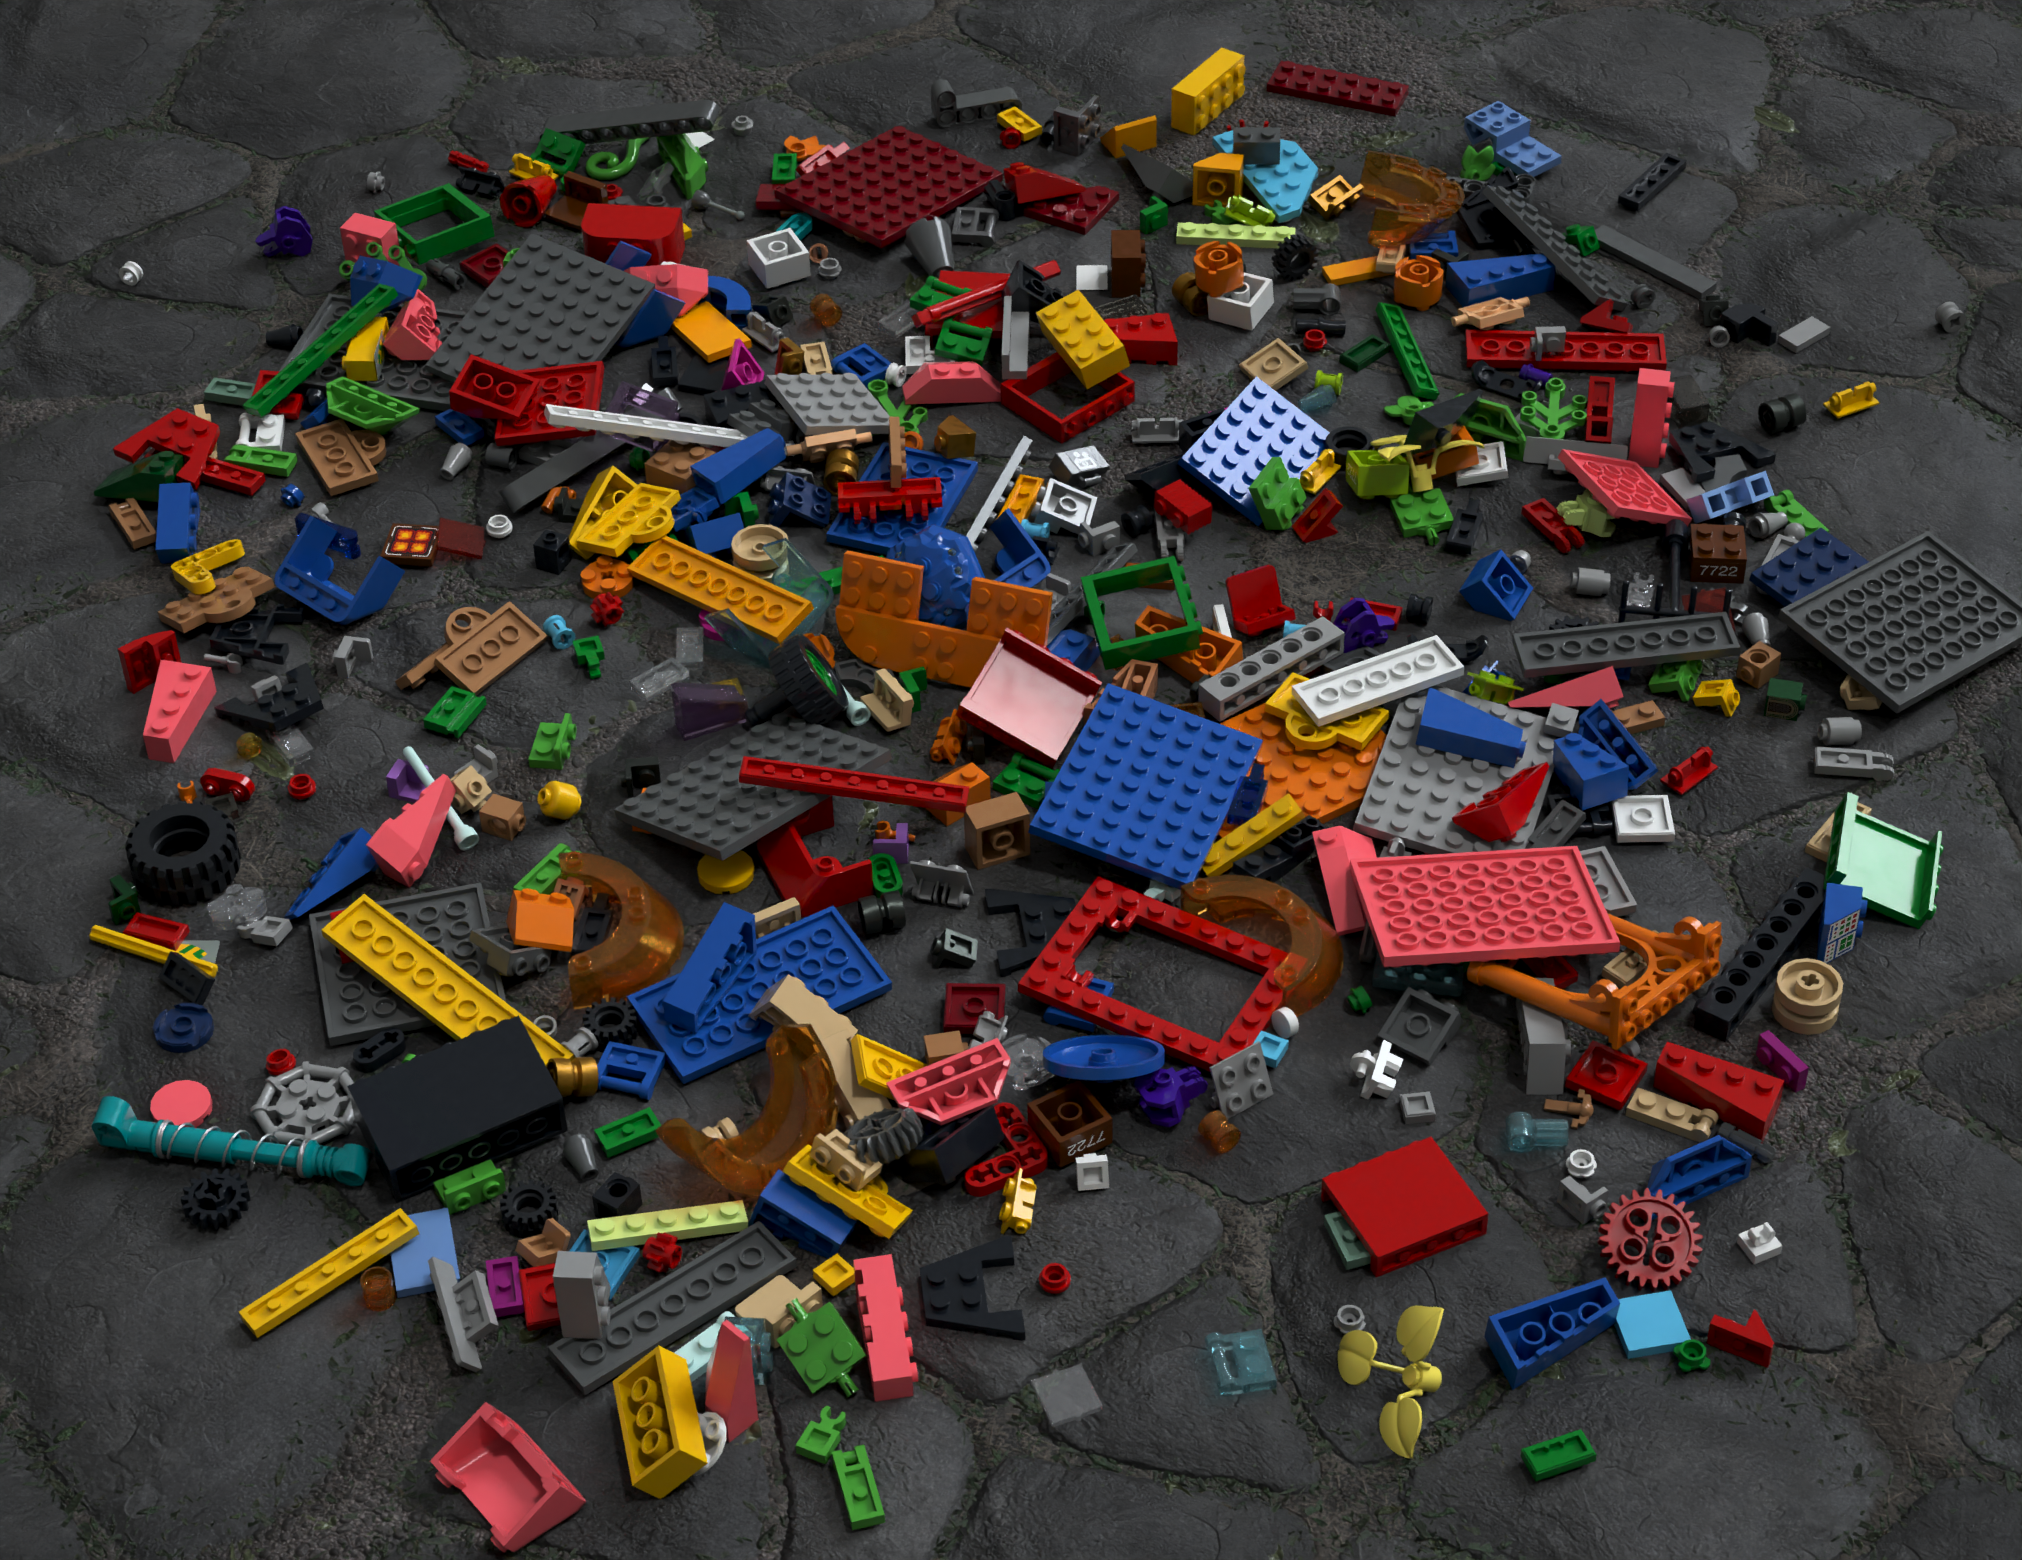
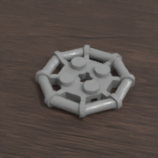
(302, 1093)

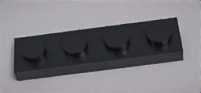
(1651, 181)

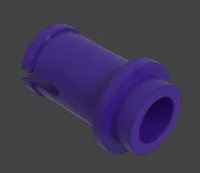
(1529, 372)

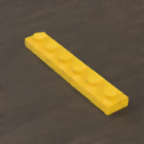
(328, 1273)

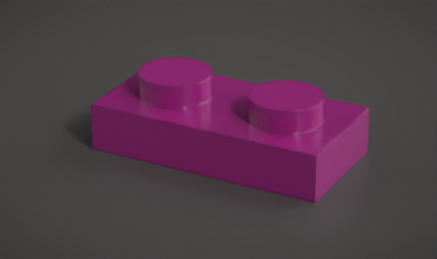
(1782, 1061)
(505, 1286)

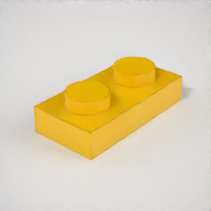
(1016, 118)

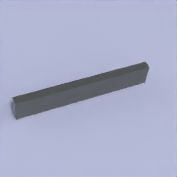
(1654, 263)

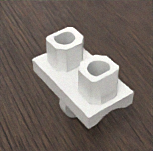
(1374, 1067)

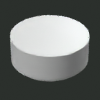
(1285, 1022)

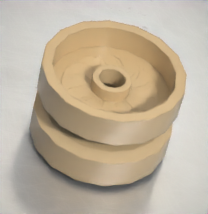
(748, 550)
(1807, 996)

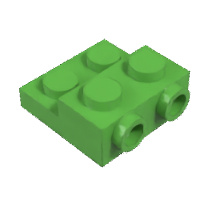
(1277, 495)

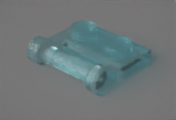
(1250, 1358)

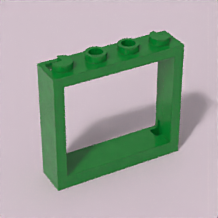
(475, 229)
(1148, 646)

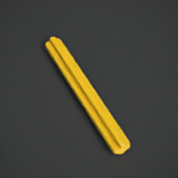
(144, 948)

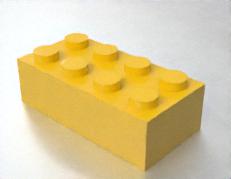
(1207, 91)
(1083, 339)
(659, 1422)

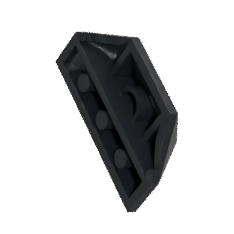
(1160, 475)

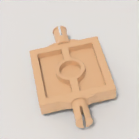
(1491, 312)
(818, 447)

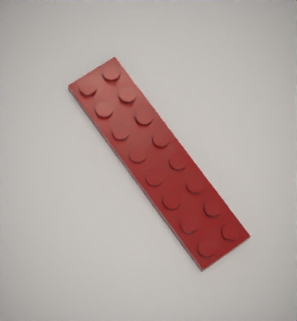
(1581, 352)

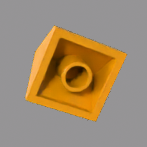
(1136, 134)

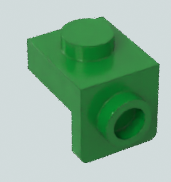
(1154, 216)
(1584, 237)
(742, 504)
(913, 682)

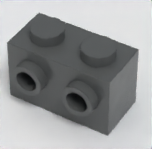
(1257, 144)

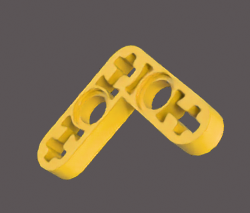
(194, 569)

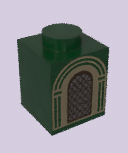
(1784, 699)

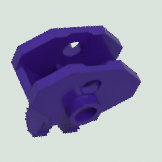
(288, 232)
(1362, 625)
(1169, 1092)

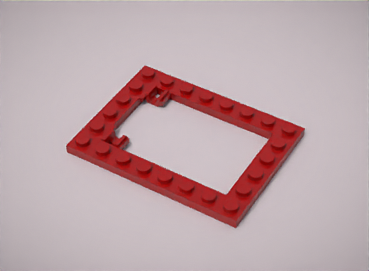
(1057, 983)

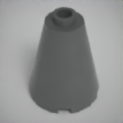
(931, 245)

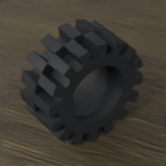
(1288, 250)
(611, 1012)
(524, 1196)

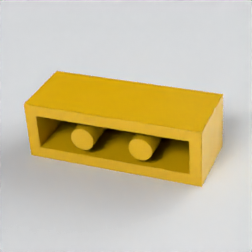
(360, 360)

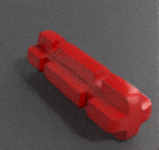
(467, 161)

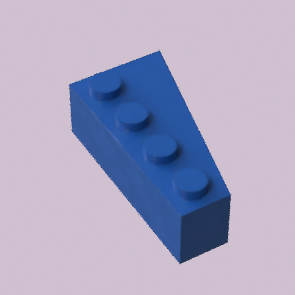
(1499, 277)
(712, 968)
(1548, 1329)

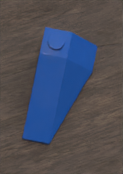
(341, 866)

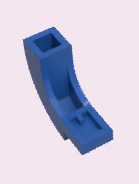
(730, 298)

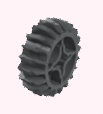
(885, 1134)

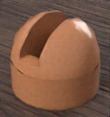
(813, 252)

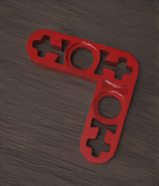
(1018, 1155)

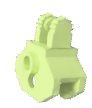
(1587, 514)

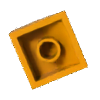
(1217, 179)

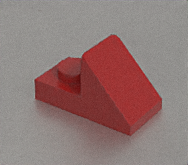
(1600, 319)
(1316, 519)
(1747, 1341)

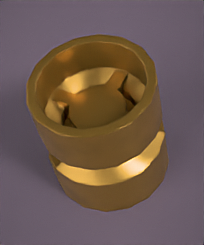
(1190, 294)
(840, 467)
(574, 1077)

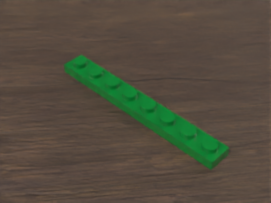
(320, 350)

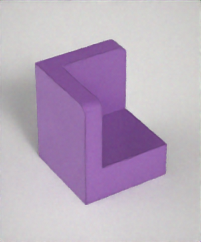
(404, 782)
(898, 847)

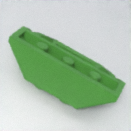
(686, 160)
(367, 406)
(1496, 424)

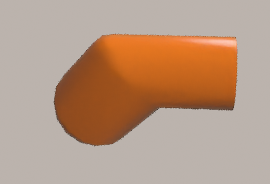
(548, 504)

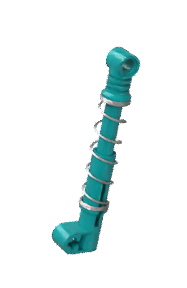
(119, 1128)

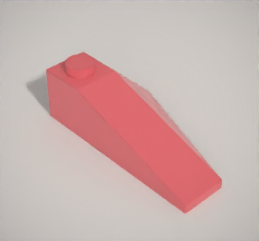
(414, 331)
(1576, 693)
(406, 844)
(1334, 850)
(731, 1381)

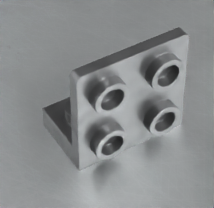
(1077, 130)

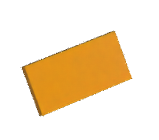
(708, 332)

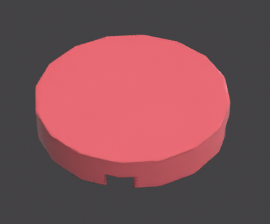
(182, 1103)

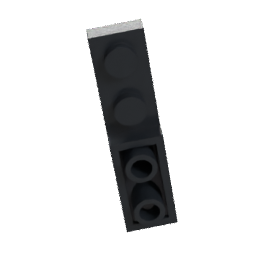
(1282, 853)

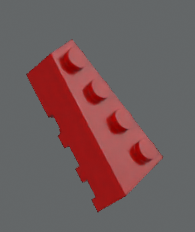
(1147, 337)
(1733, 1091)

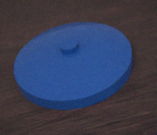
(1103, 1057)

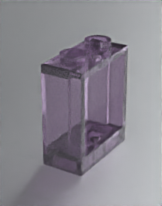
(648, 401)

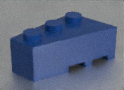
(177, 522)
(1589, 771)
(802, 1216)

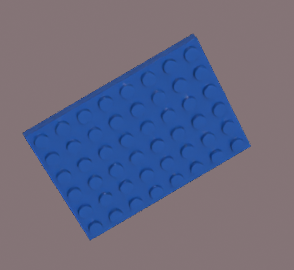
(1146, 787)

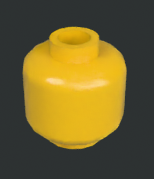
(559, 800)

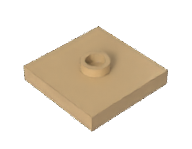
(1274, 364)

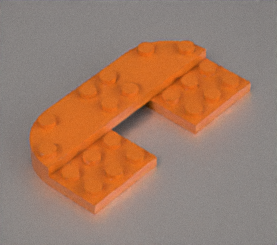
(884, 630)

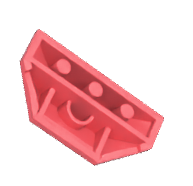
(676, 280)
(951, 384)
(954, 1084)

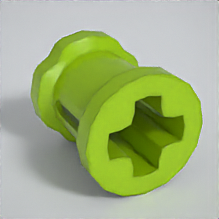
(1334, 380)

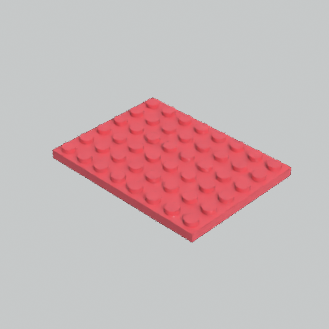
(1482, 906)

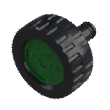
(804, 682)

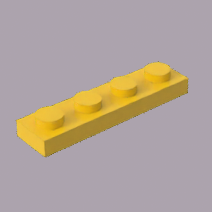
(1252, 835)

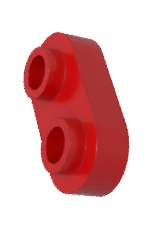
(223, 782)

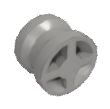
(1950, 317)

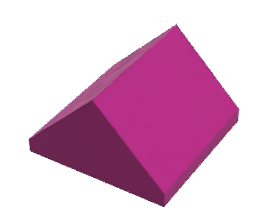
(741, 368)

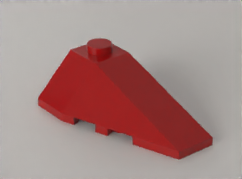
(1504, 808)

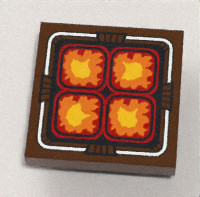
(411, 545)

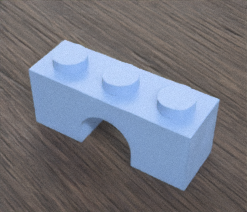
(1730, 497)

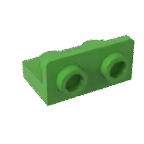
(1676, 676)
(553, 744)
(470, 1186)

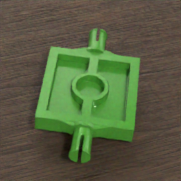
(1422, 513)
(822, 1347)

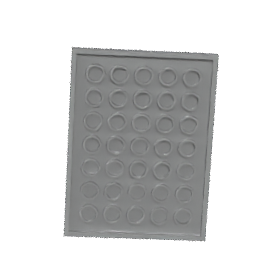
(1422, 788)

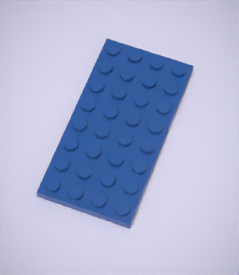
(814, 949)

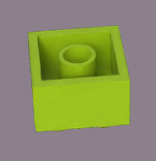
(1373, 475)

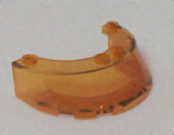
(1421, 197)
(639, 948)
(1316, 949)
(795, 1112)

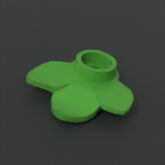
(1477, 165)
(1406, 408)

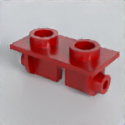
(1690, 771)

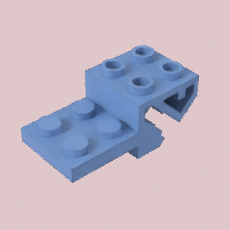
(1510, 139)

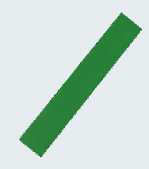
(1407, 351)

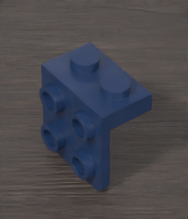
(800, 498)

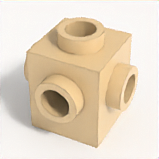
(470, 790)

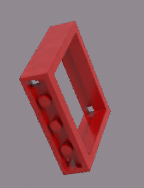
(1016, 392)

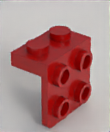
(1257, 601)

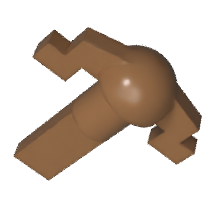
(1584, 1109)

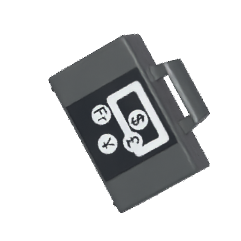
(1079, 466)

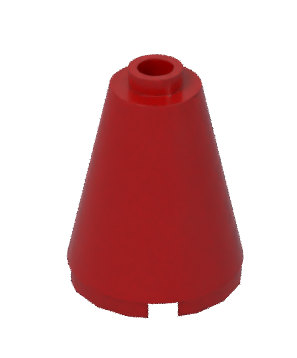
(527, 199)

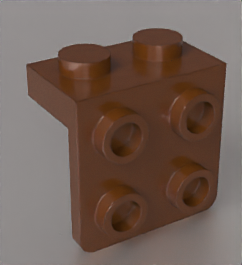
(579, 192)

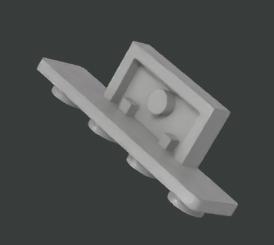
(1548, 449)
(465, 1310)

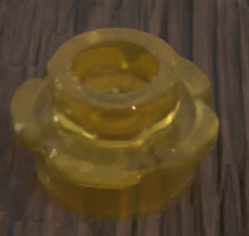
(249, 745)

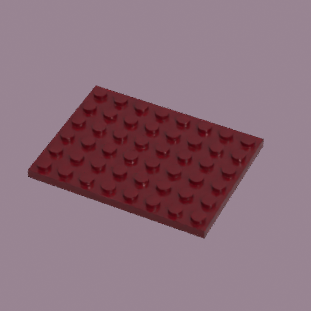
(888, 185)

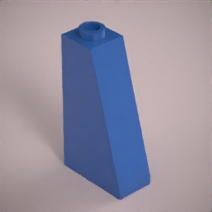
(739, 465)
(1468, 731)

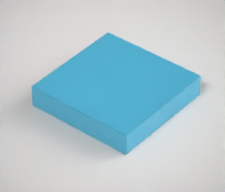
(1650, 1324)

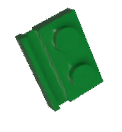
(454, 712)

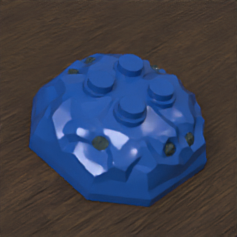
(947, 573)

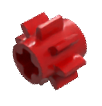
(606, 609)
(662, 1252)

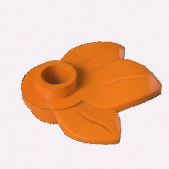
(803, 148)

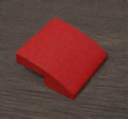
(143, 656)

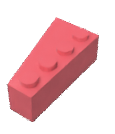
(1649, 417)
(176, 708)
(884, 1328)

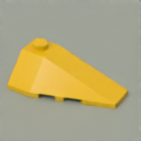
(604, 494)

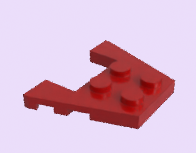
(176, 433)

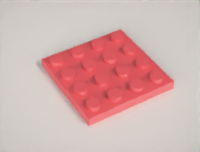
(1623, 488)

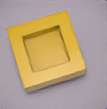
(834, 1274)

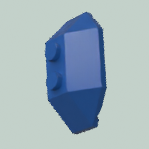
(370, 272)
(1076, 647)
(1604, 729)
(1699, 1170)

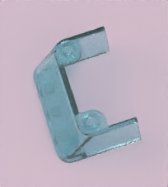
(793, 575)

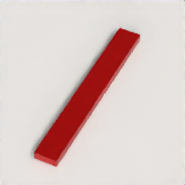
(854, 784)

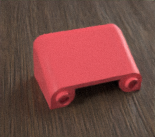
(506, 1478)

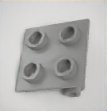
(949, 879)
(1240, 1081)

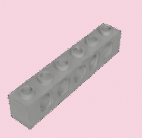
(1270, 667)

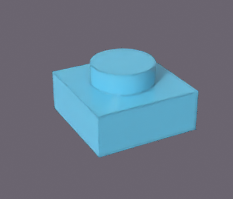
(1272, 1047)

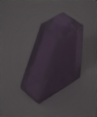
(706, 708)

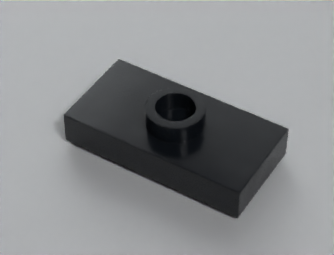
(186, 978)

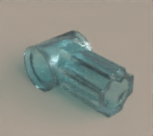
(1525, 1132)

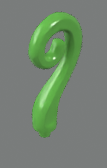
(614, 170)

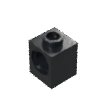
(552, 552)
(617, 1197)

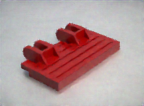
(868, 494)

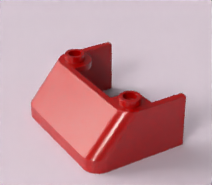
(811, 881)

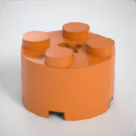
(1218, 268)
(1418, 282)

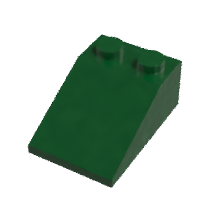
(142, 478)

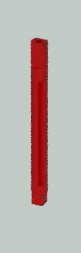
(975, 298)

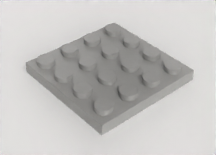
(828, 403)

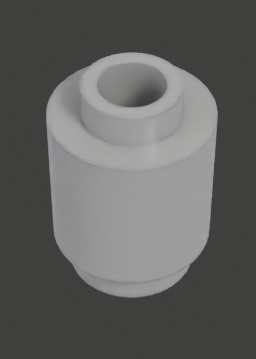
(1590, 582)
(1839, 731)

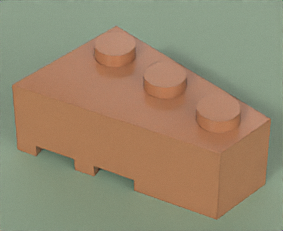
(1136, 677)

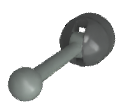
(702, 201)

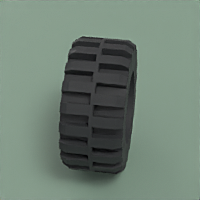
(188, 876)

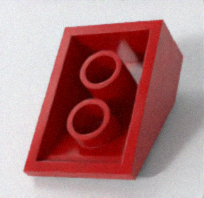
(1036, 184)
(491, 390)

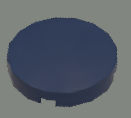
(183, 1028)

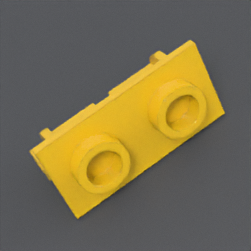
(526, 169)
(1849, 402)
(1319, 472)
(1018, 1193)

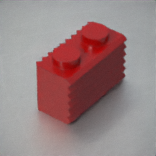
(1183, 506)

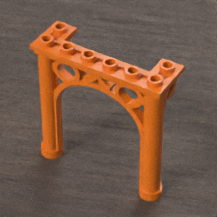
(1634, 1007)

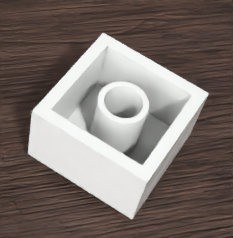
(778, 258)
(1244, 305)

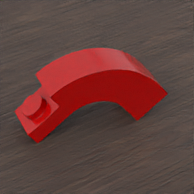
(1599, 409)

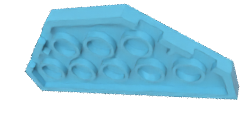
(1277, 186)

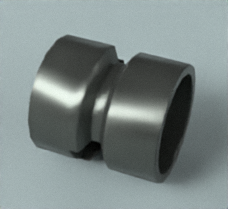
(1782, 413)
(881, 912)

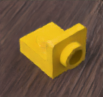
(1718, 693)

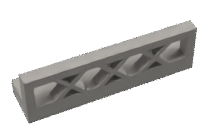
(1014, 342)

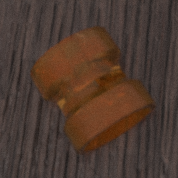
(825, 309)
(1216, 1128)
(378, 1288)

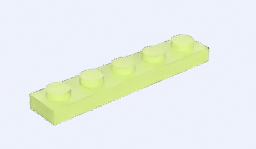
(1243, 236)
(680, 1222)

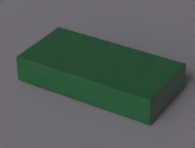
(1364, 353)

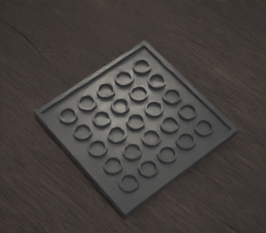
(363, 1006)

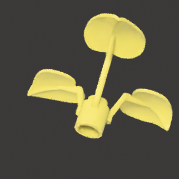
(1420, 474)
(1416, 1331)

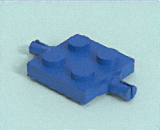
(693, 506)

